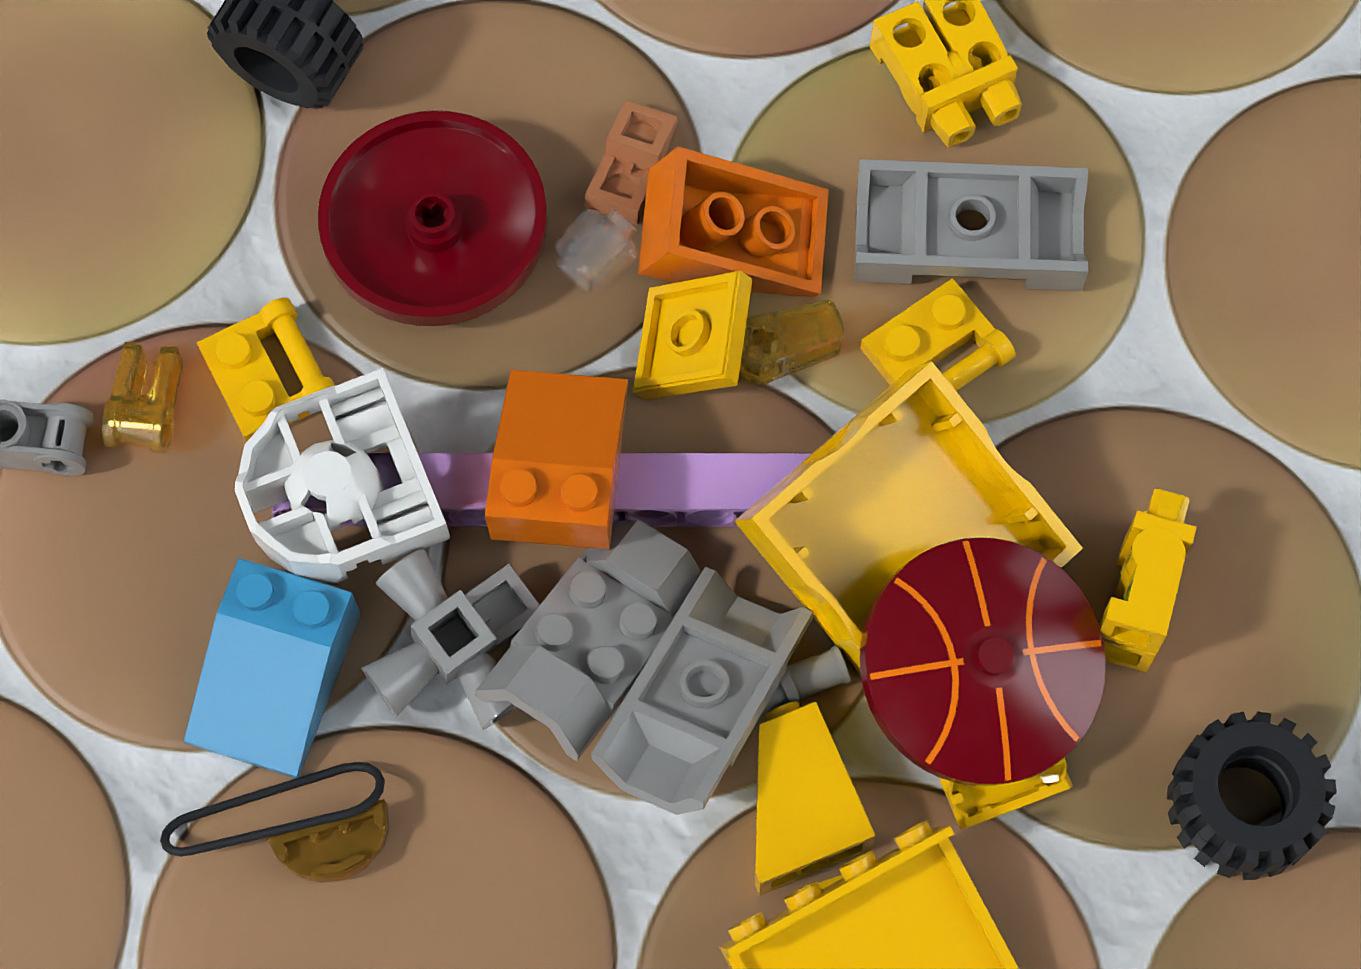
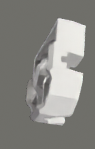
(360, 420)

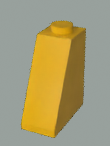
(804, 800)

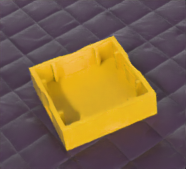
(886, 490)

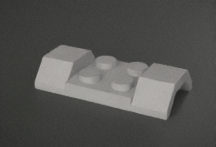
(594, 634)
(698, 696)

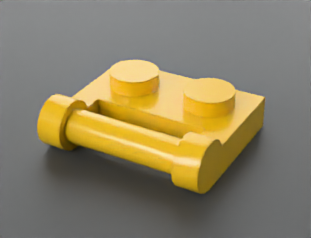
(933, 331)
(246, 372)

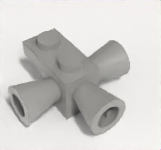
(449, 633)

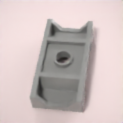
(912, 228)

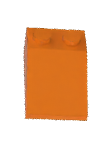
(729, 217)
(557, 460)

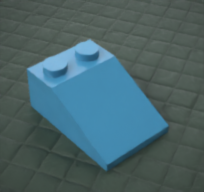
(270, 667)

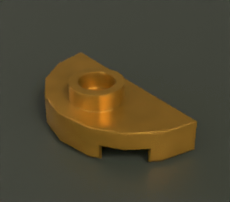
(335, 848)

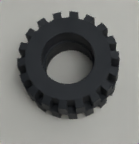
(287, 47)
(1279, 757)

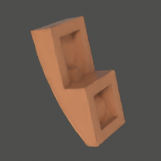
(632, 147)

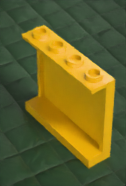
(883, 914)

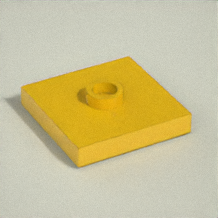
(693, 336)

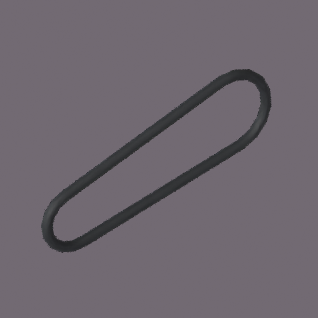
(279, 829)

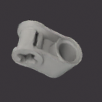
(47, 437)

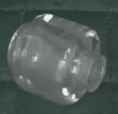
(597, 250)

